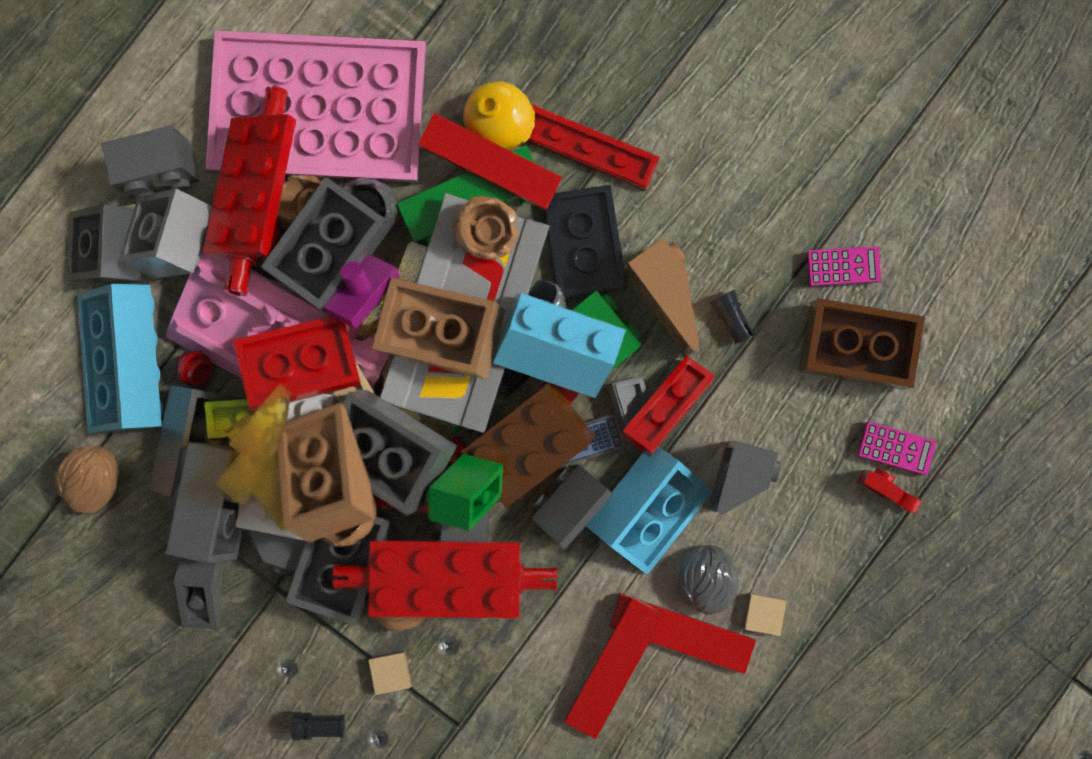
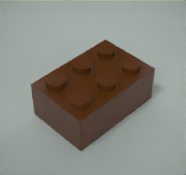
(862, 344)
(532, 441)

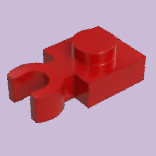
(882, 485)

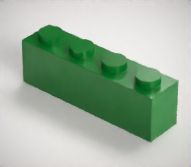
(424, 208)

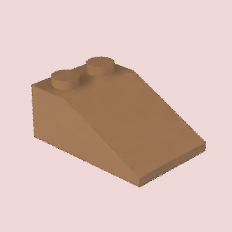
(665, 288)
(439, 328)
(322, 476)

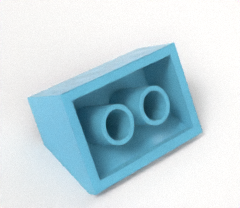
(558, 345)
(649, 509)

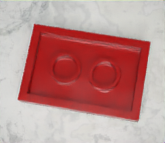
(301, 357)

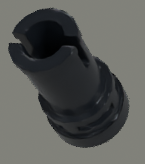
(733, 317)
(309, 725)

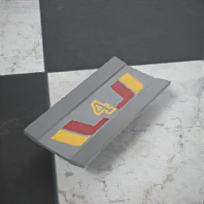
(449, 267)

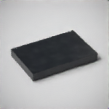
(585, 242)

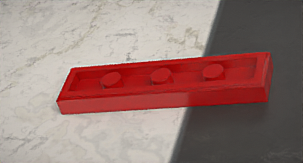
(592, 149)
(489, 161)
(697, 638)
(614, 667)

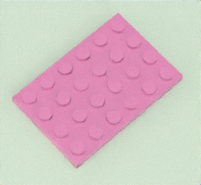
(350, 100)

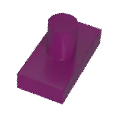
(361, 290)

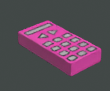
(843, 266)
(896, 448)

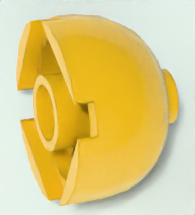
(499, 114)

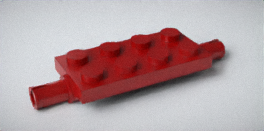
(250, 189)
(444, 579)

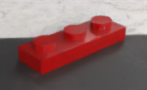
(668, 406)

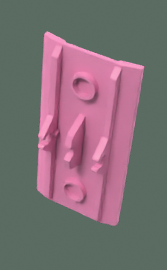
(212, 319)

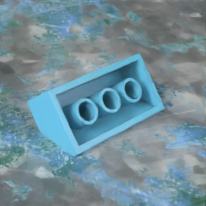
(119, 358)

